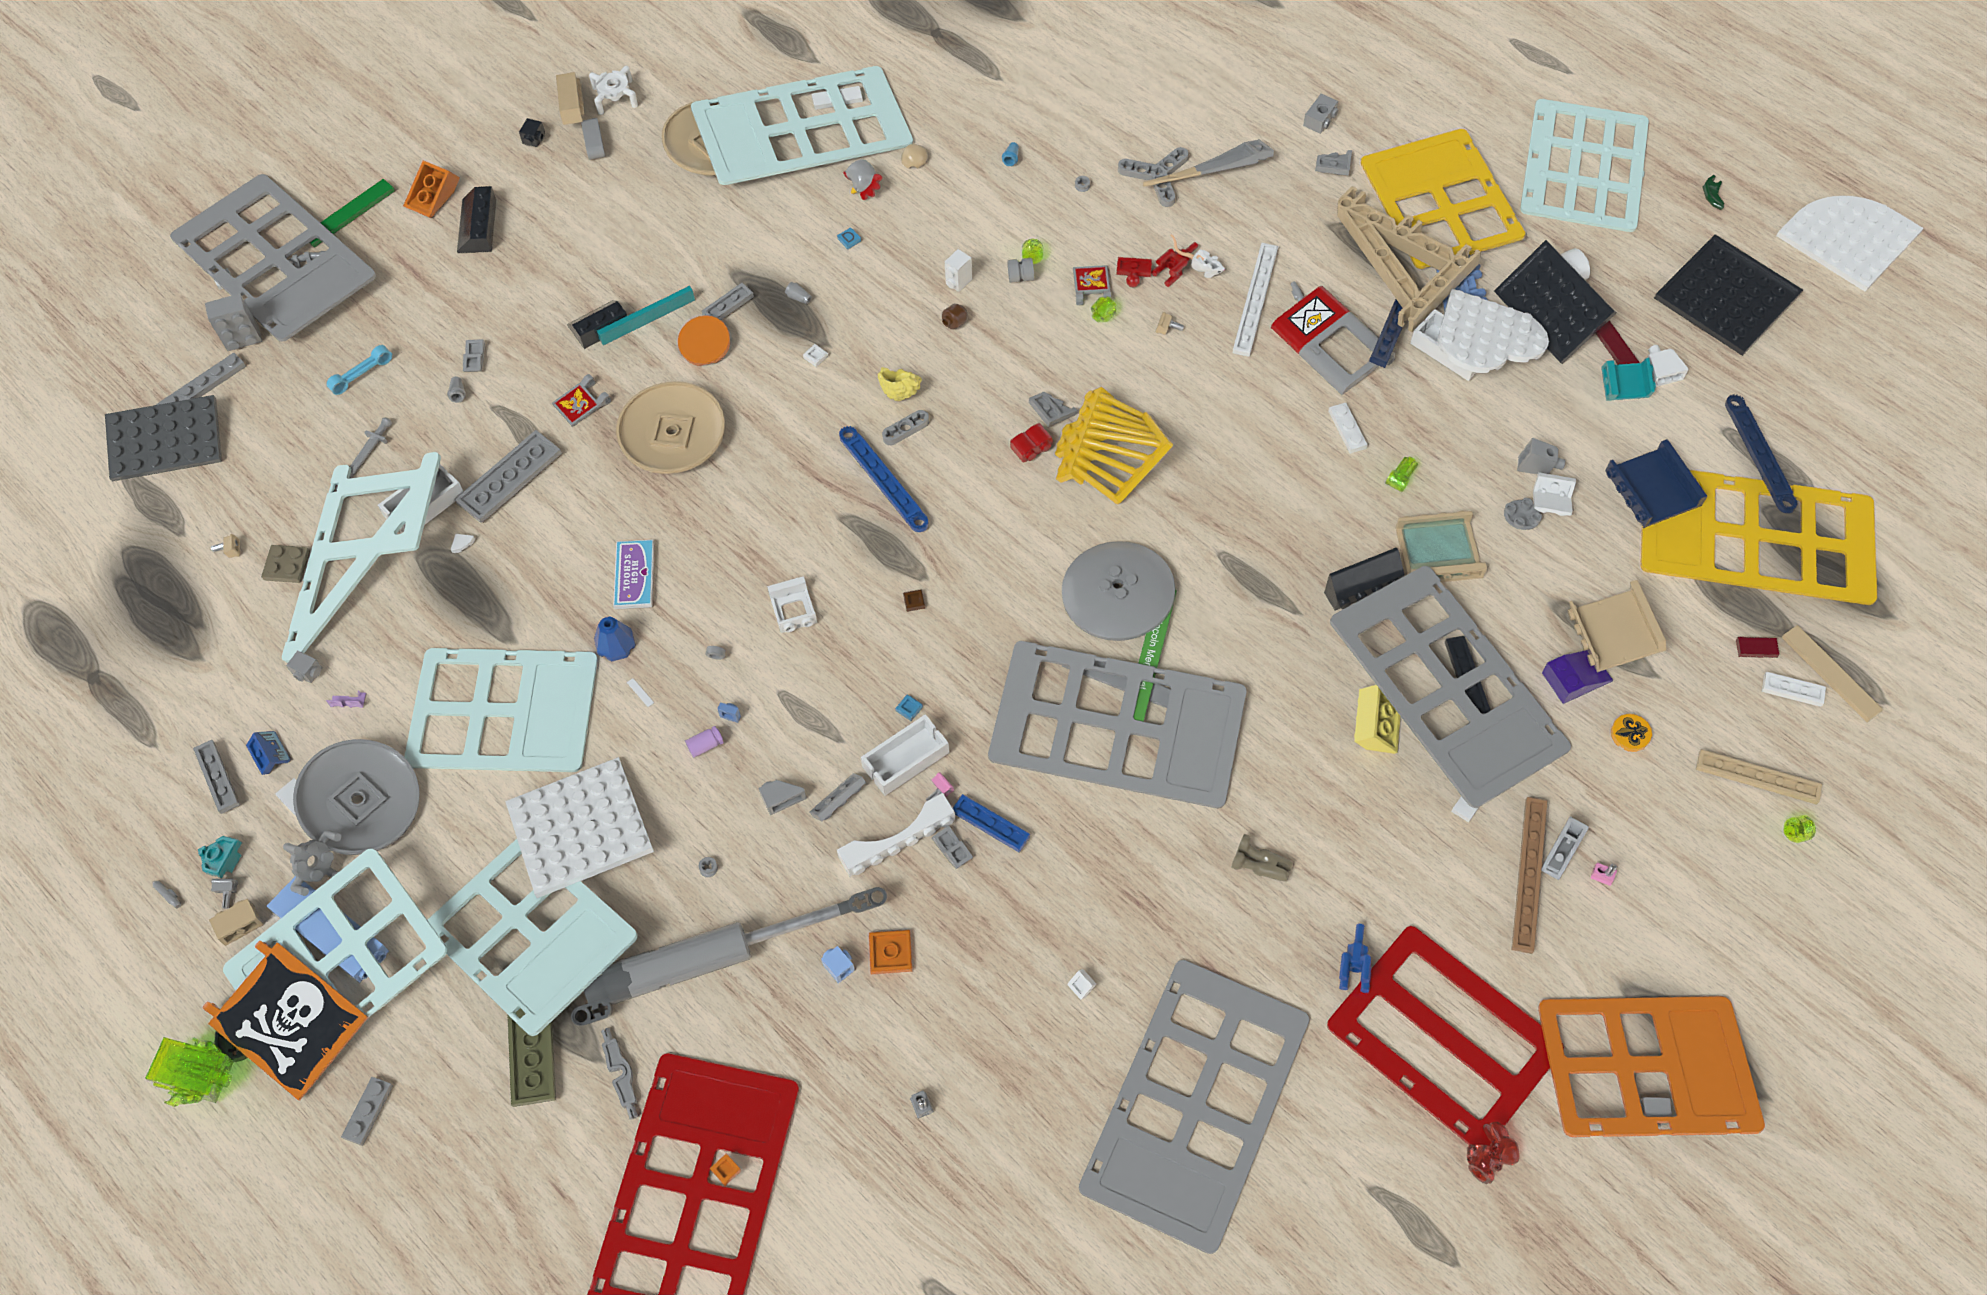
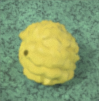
(898, 384)

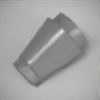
(797, 293)
(456, 390)

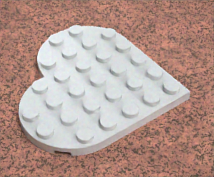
(1485, 334)

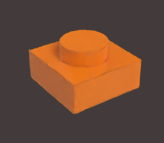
(725, 1169)

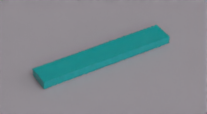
(646, 315)

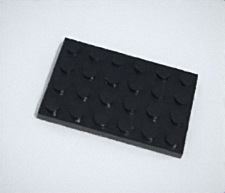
(1556, 299)

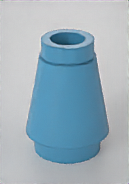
(1010, 155)

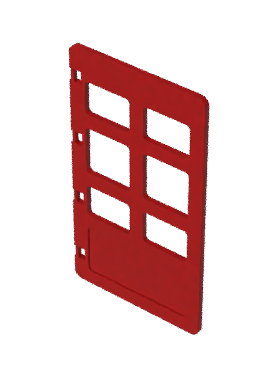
(718, 1111)

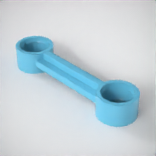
(358, 370)

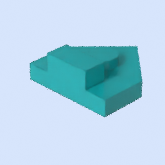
(220, 856)

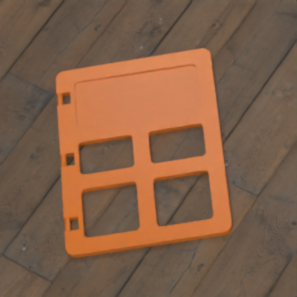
(1699, 1056)

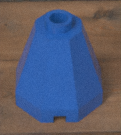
(613, 639)

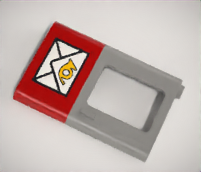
(1314, 321)

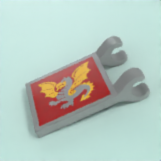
(1091, 281)
(579, 403)

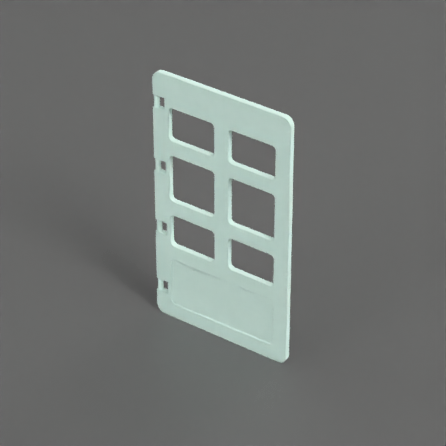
(741, 143)

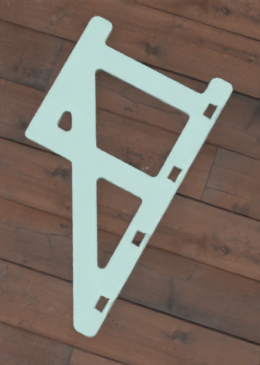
(410, 511)

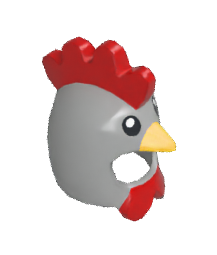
(863, 178)

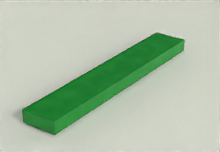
(355, 208)

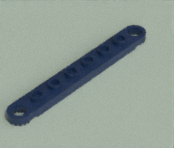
(1761, 454)

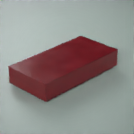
(1757, 647)

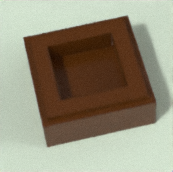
(914, 600)

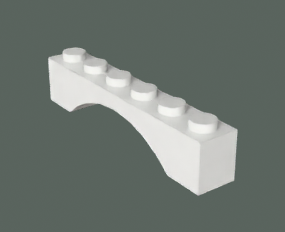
(861, 854)

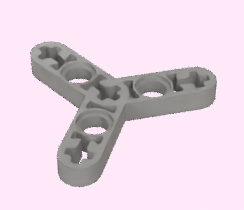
(1160, 168)

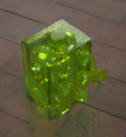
(190, 1070)

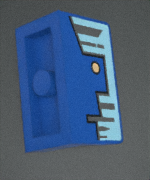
(266, 750)

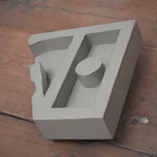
(1334, 163)
(1051, 409)

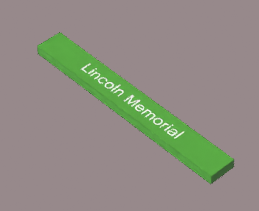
(1150, 656)

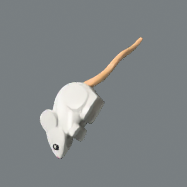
(1202, 261)

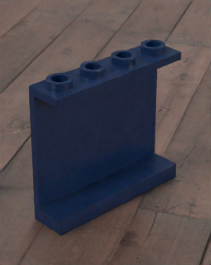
(1656, 485)

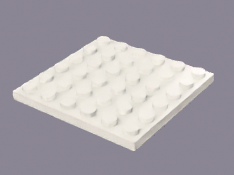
(578, 827)

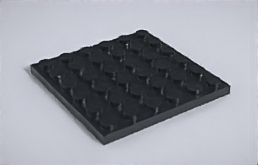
(1728, 294)

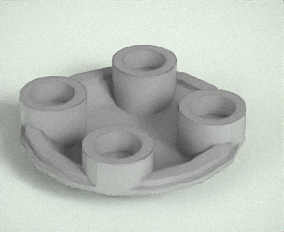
(1522, 514)

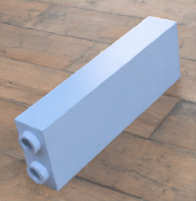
(320, 932)

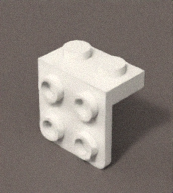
(1553, 494)

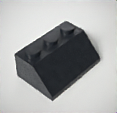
(586, 326)

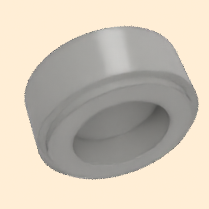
(715, 652)

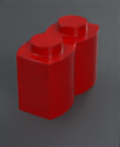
(1031, 442)

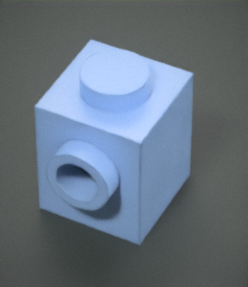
(838, 963)

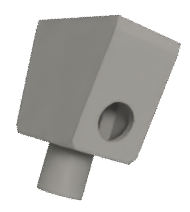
(1539, 457)

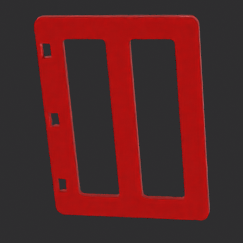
(1512, 1088)

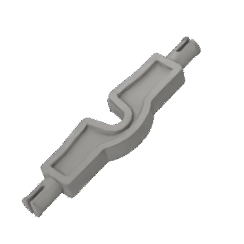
(623, 1083)

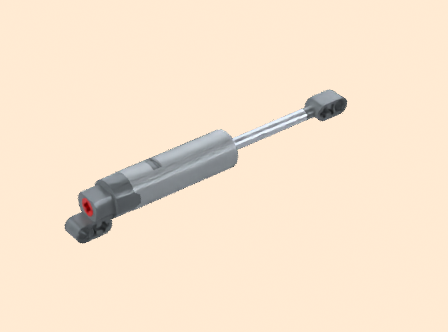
(696, 957)

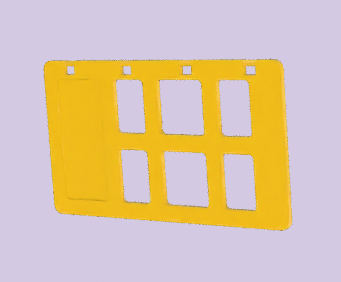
(1686, 542)

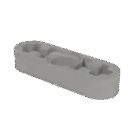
(901, 434)

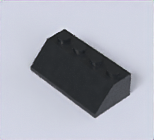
(477, 221)
(1363, 578)

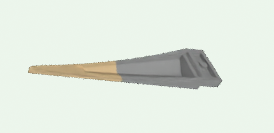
(1240, 156)

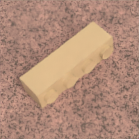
(570, 98)

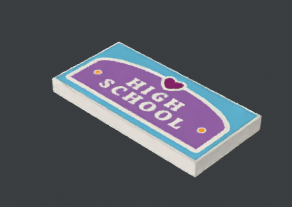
(634, 574)

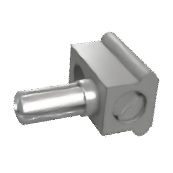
(226, 887)
(923, 1107)

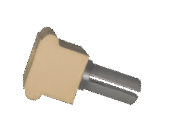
(1165, 322)
(230, 546)

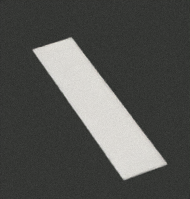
(640, 692)

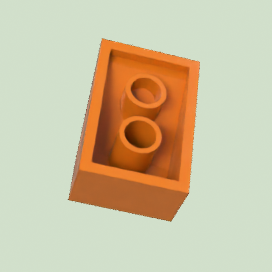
(430, 189)

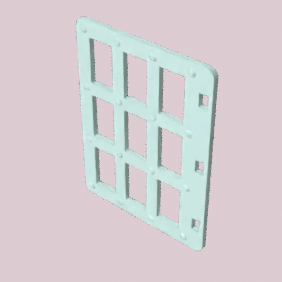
(1538, 173)

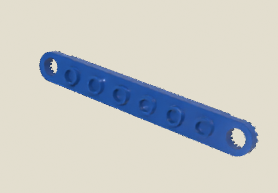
(883, 479)

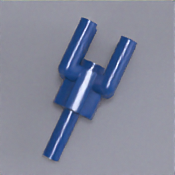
(1357, 961)

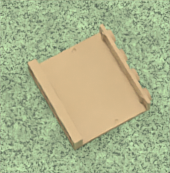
(1618, 629)

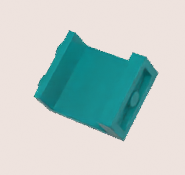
(1628, 380)

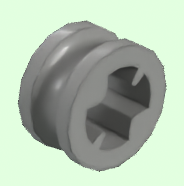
(1085, 180)
(708, 873)

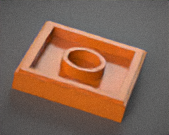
(890, 952)

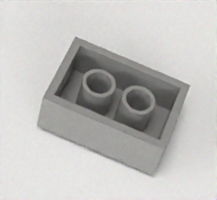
(233, 322)

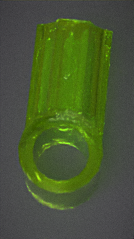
(1401, 475)

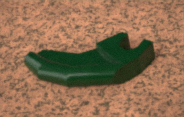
(1711, 192)

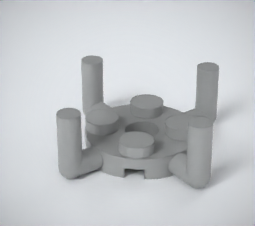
(321, 865)

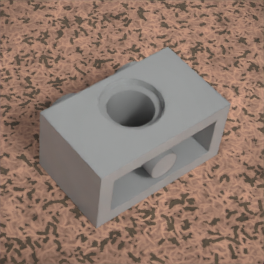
(1321, 113)

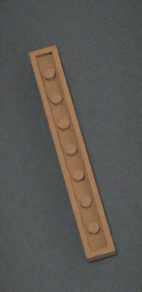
(1529, 875)

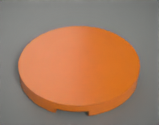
(704, 340)

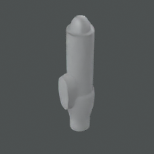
(1296, 291)
(168, 894)

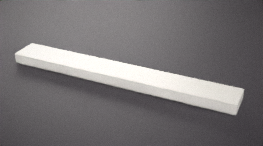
(1255, 300)

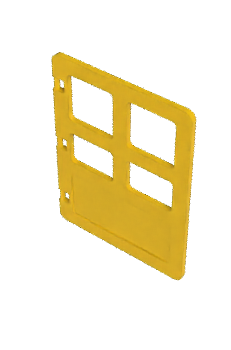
(1430, 167)

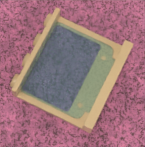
(1442, 544)

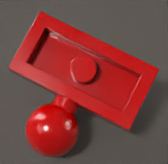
(1133, 269)

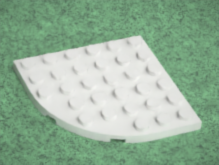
(1850, 236)

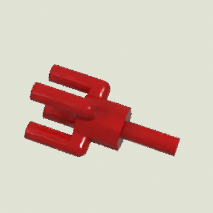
(1174, 262)

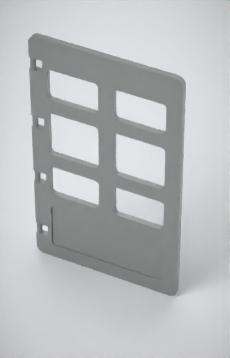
(307, 290)
(1194, 740)
(1495, 746)
(1161, 1179)

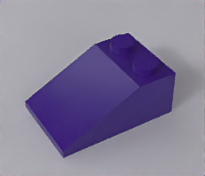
(1573, 676)

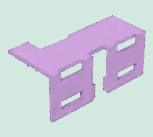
(347, 701)

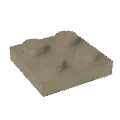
(285, 563)

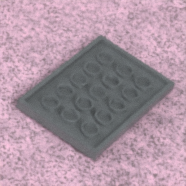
(162, 438)

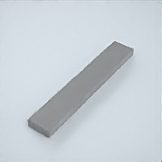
(1159, 694)

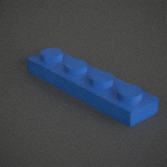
(991, 823)

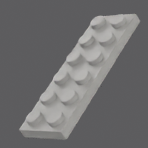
(508, 476)

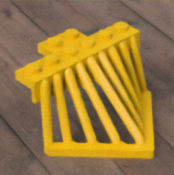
(1084, 438)

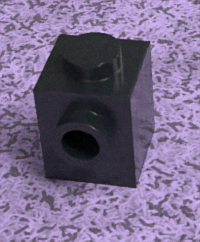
(532, 132)

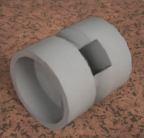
(1020, 270)

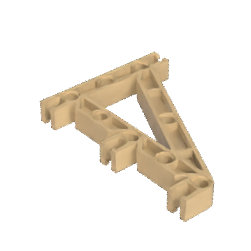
(1374, 229)

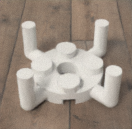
(620, 79)

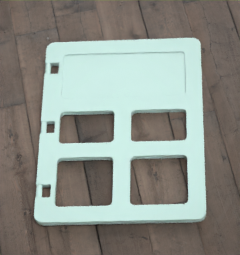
(548, 714)
(353, 941)
(557, 961)

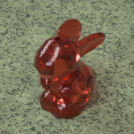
(1488, 1159)

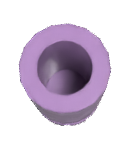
(704, 741)

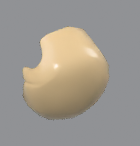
(914, 155)

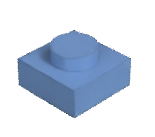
(729, 711)

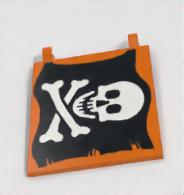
(287, 1020)

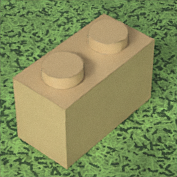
(236, 922)

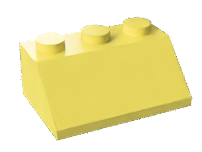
(1376, 721)

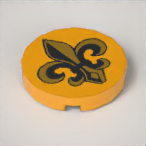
(1631, 732)

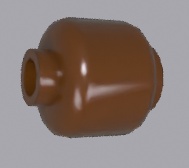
(954, 316)

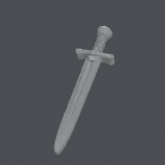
(370, 444)

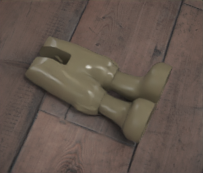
(1269, 864)

